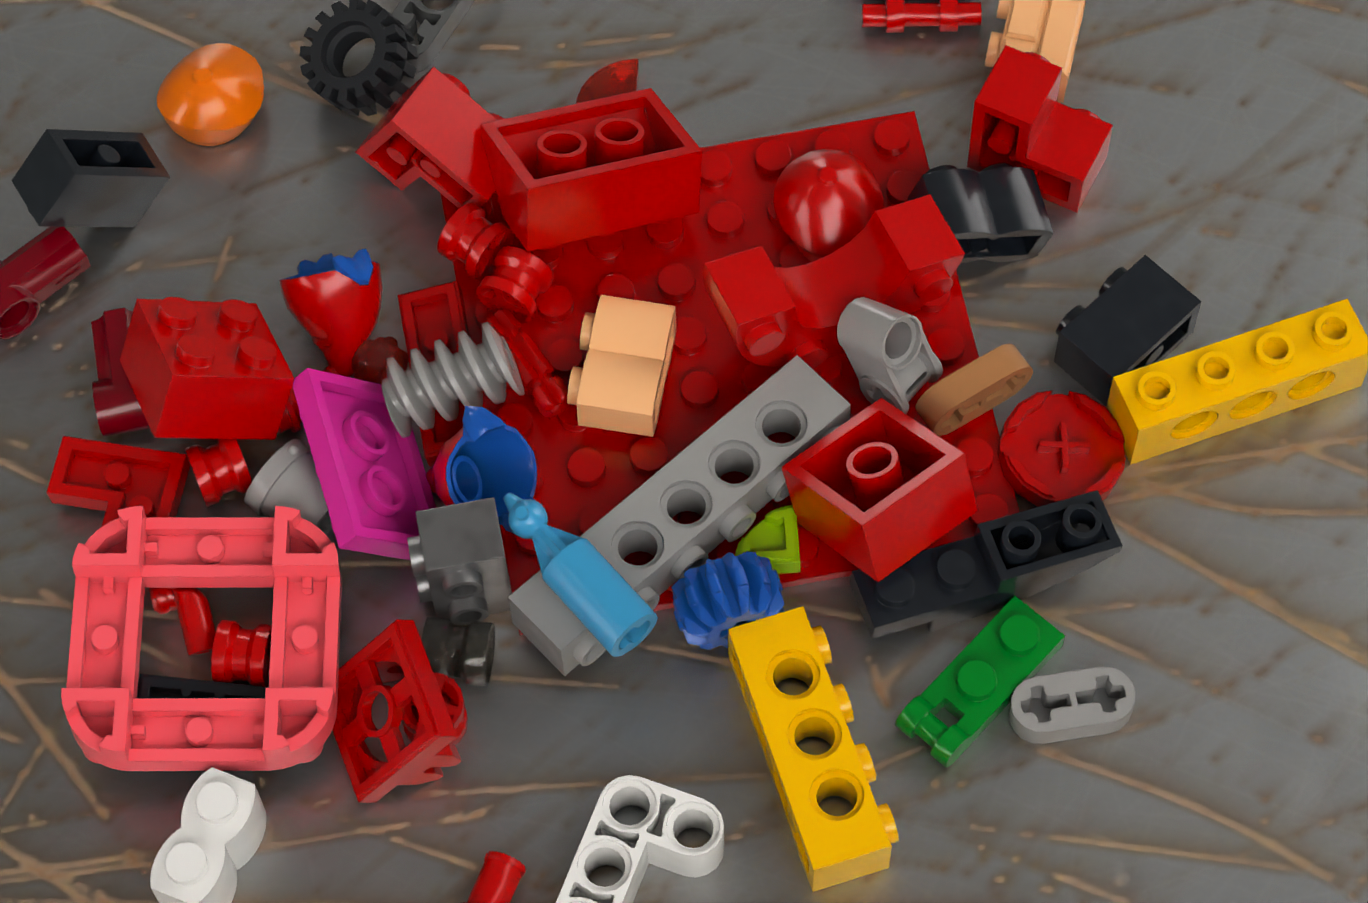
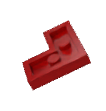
(117, 477)

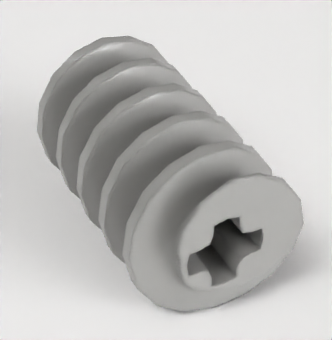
(449, 379)

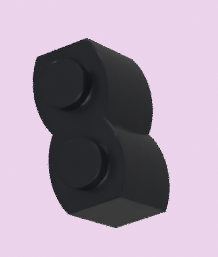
(990, 212)

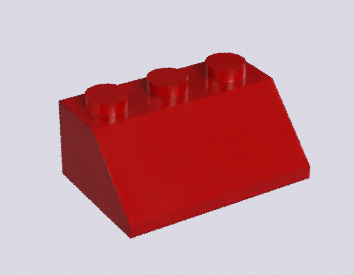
(592, 169)

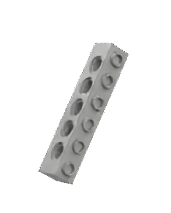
(788, 402)

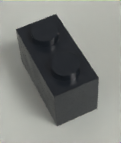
(90, 178)
(1129, 326)

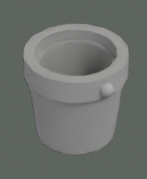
(290, 482)

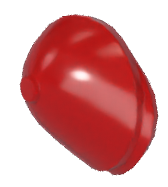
(825, 200)

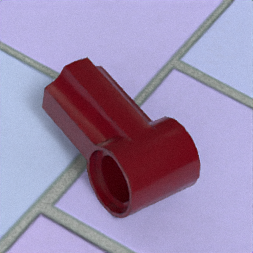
(36, 274)
(112, 393)

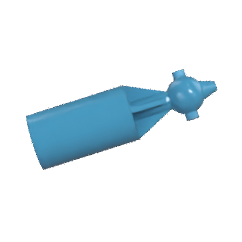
(583, 579)

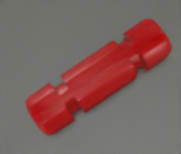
(534, 368)

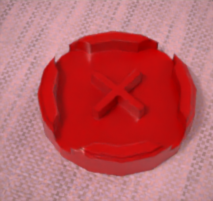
(1061, 448)

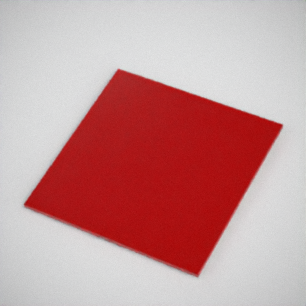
(594, 469)

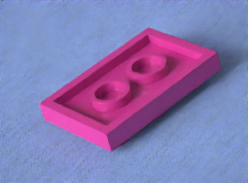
(364, 465)

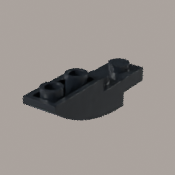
(985, 571)

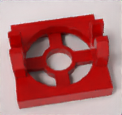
(387, 658)

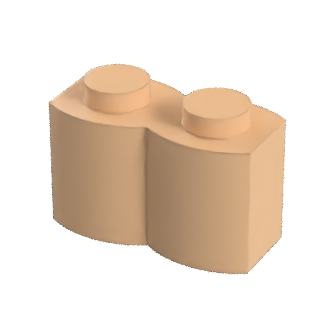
(624, 365)

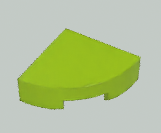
(775, 539)

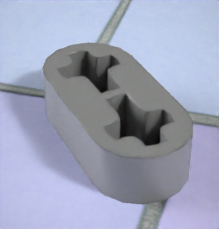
(1070, 690)

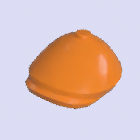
(212, 94)

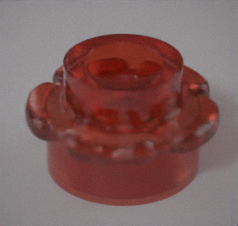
(371, 356)

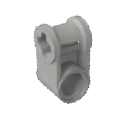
(887, 351)

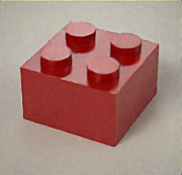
(206, 369)
(880, 489)

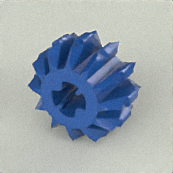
(725, 596)

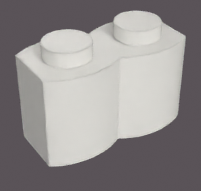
(217, 837)

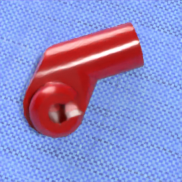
(193, 614)

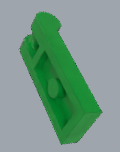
(981, 680)

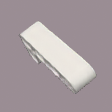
(643, 843)

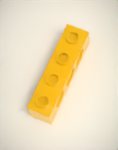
(1239, 380)
(829, 846)

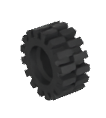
(335, 40)

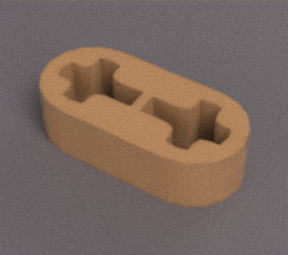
(974, 389)

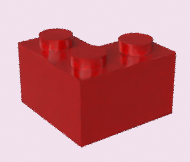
(1026, 127)
(434, 136)

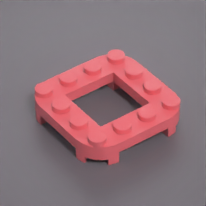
(204, 553)

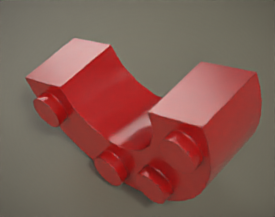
(786, 312)

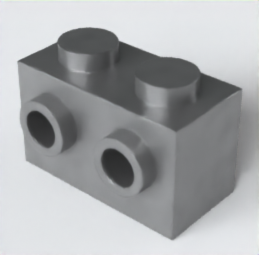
(461, 561)

